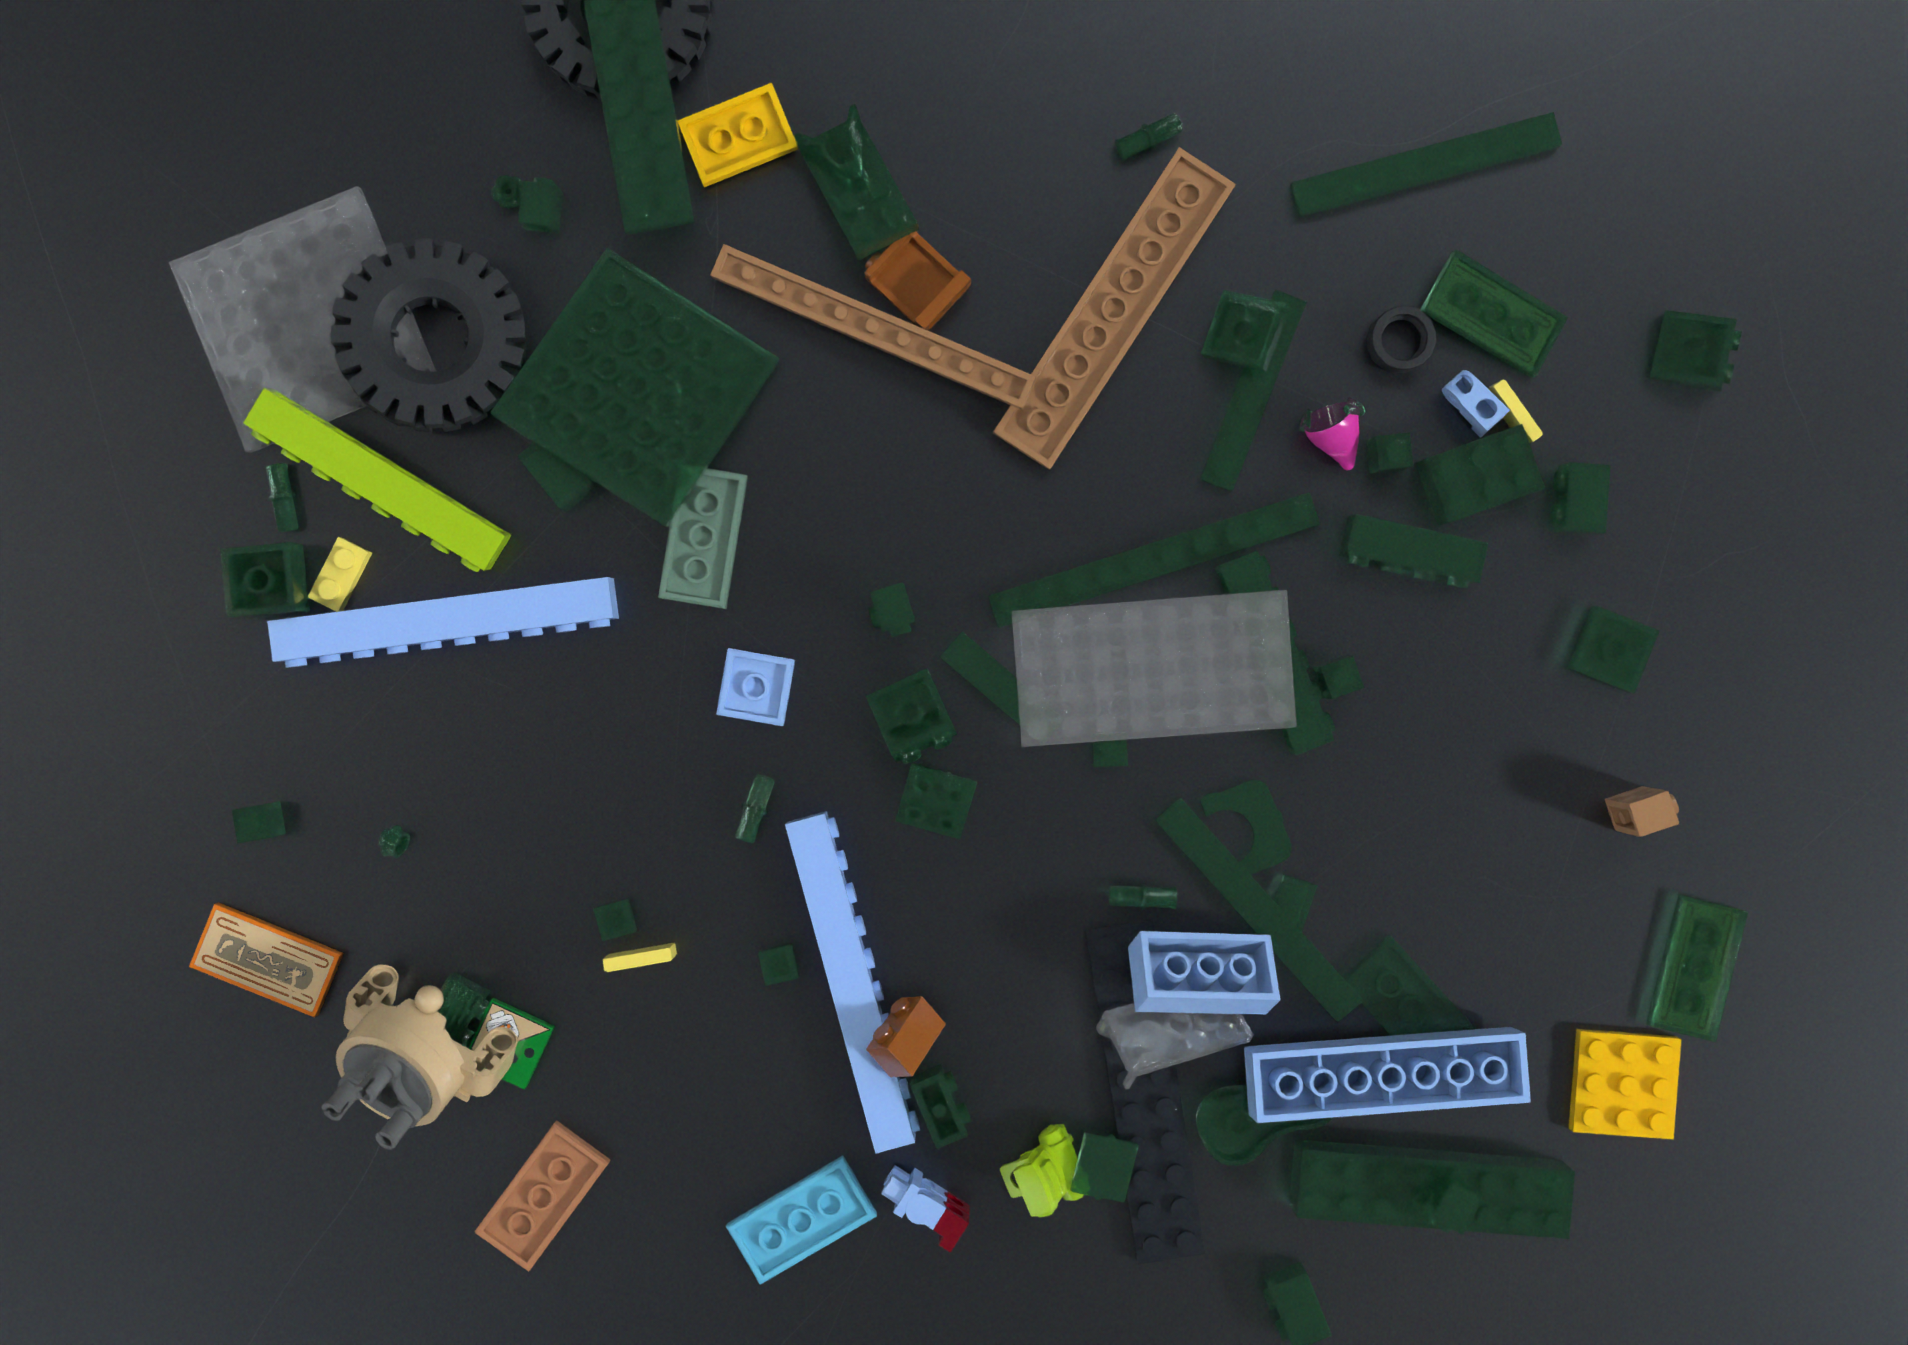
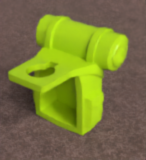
(1044, 1172)

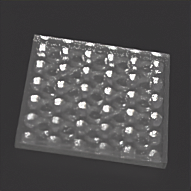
(269, 304)

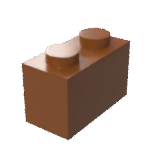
(905, 1036)

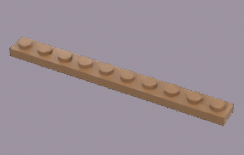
(873, 327)

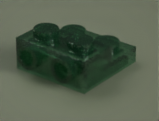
(1695, 350)
(912, 717)

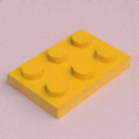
(737, 134)

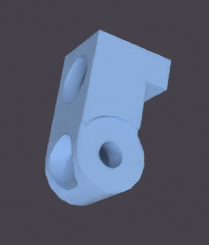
(1474, 402)

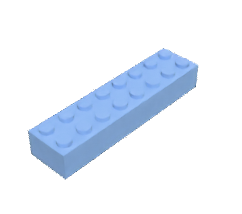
(1386, 1074)

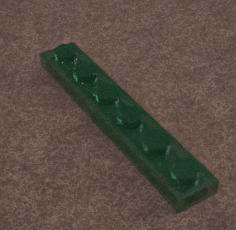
(1249, 405)

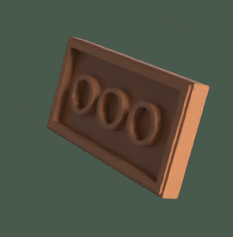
(542, 1196)

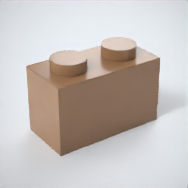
(1642, 811)

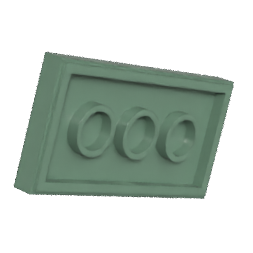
(704, 541)

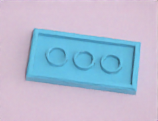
(801, 1219)

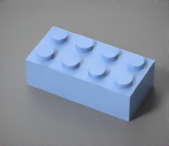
(1203, 973)

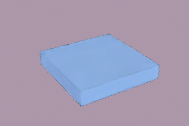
(755, 687)

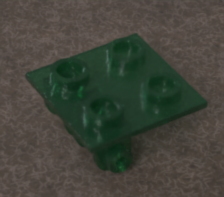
(936, 801)

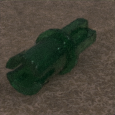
(1148, 136)
(282, 497)
(754, 808)
(1143, 896)

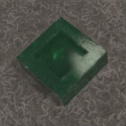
(1110, 753)
(615, 919)
(778, 964)

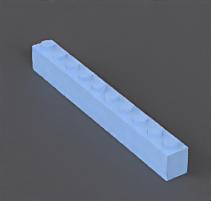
(443, 620)
(850, 976)

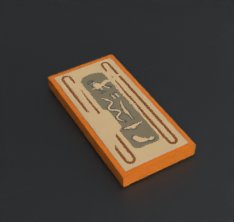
(266, 959)

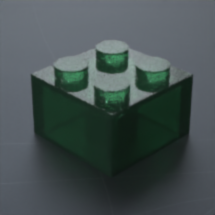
(264, 580)

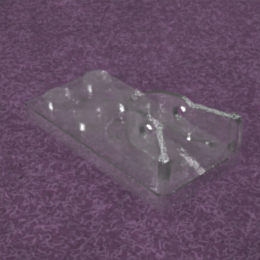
(1165, 1039)

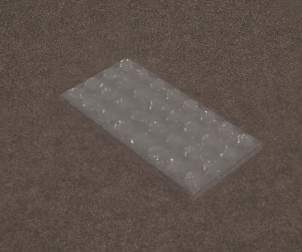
(1154, 668)

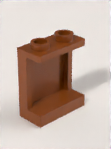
(916, 280)

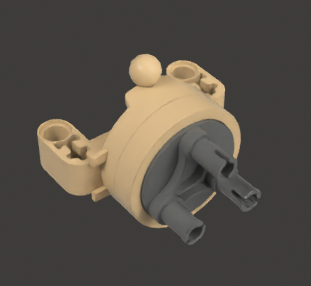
(405, 1060)

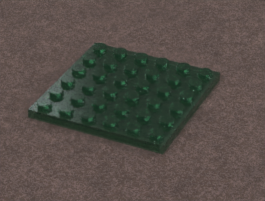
(635, 387)

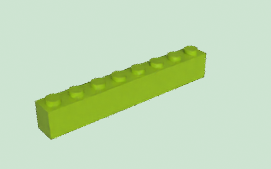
(377, 479)

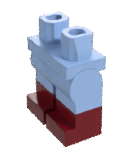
(927, 1204)

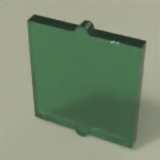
(1104, 1167)

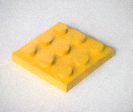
(1624, 1084)

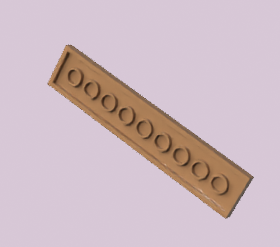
(1115, 307)

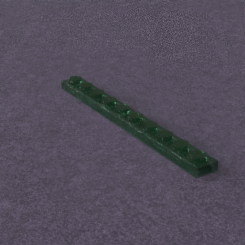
(1157, 558)

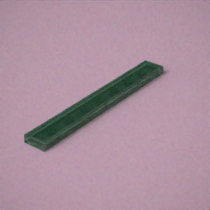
(1426, 164)
(1259, 909)

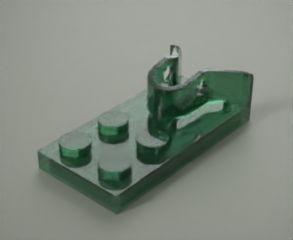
(857, 186)

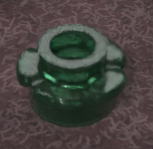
(507, 200)
(393, 841)

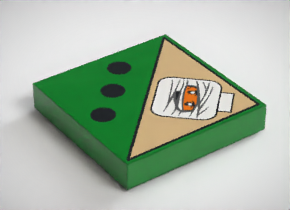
(531, 1035)

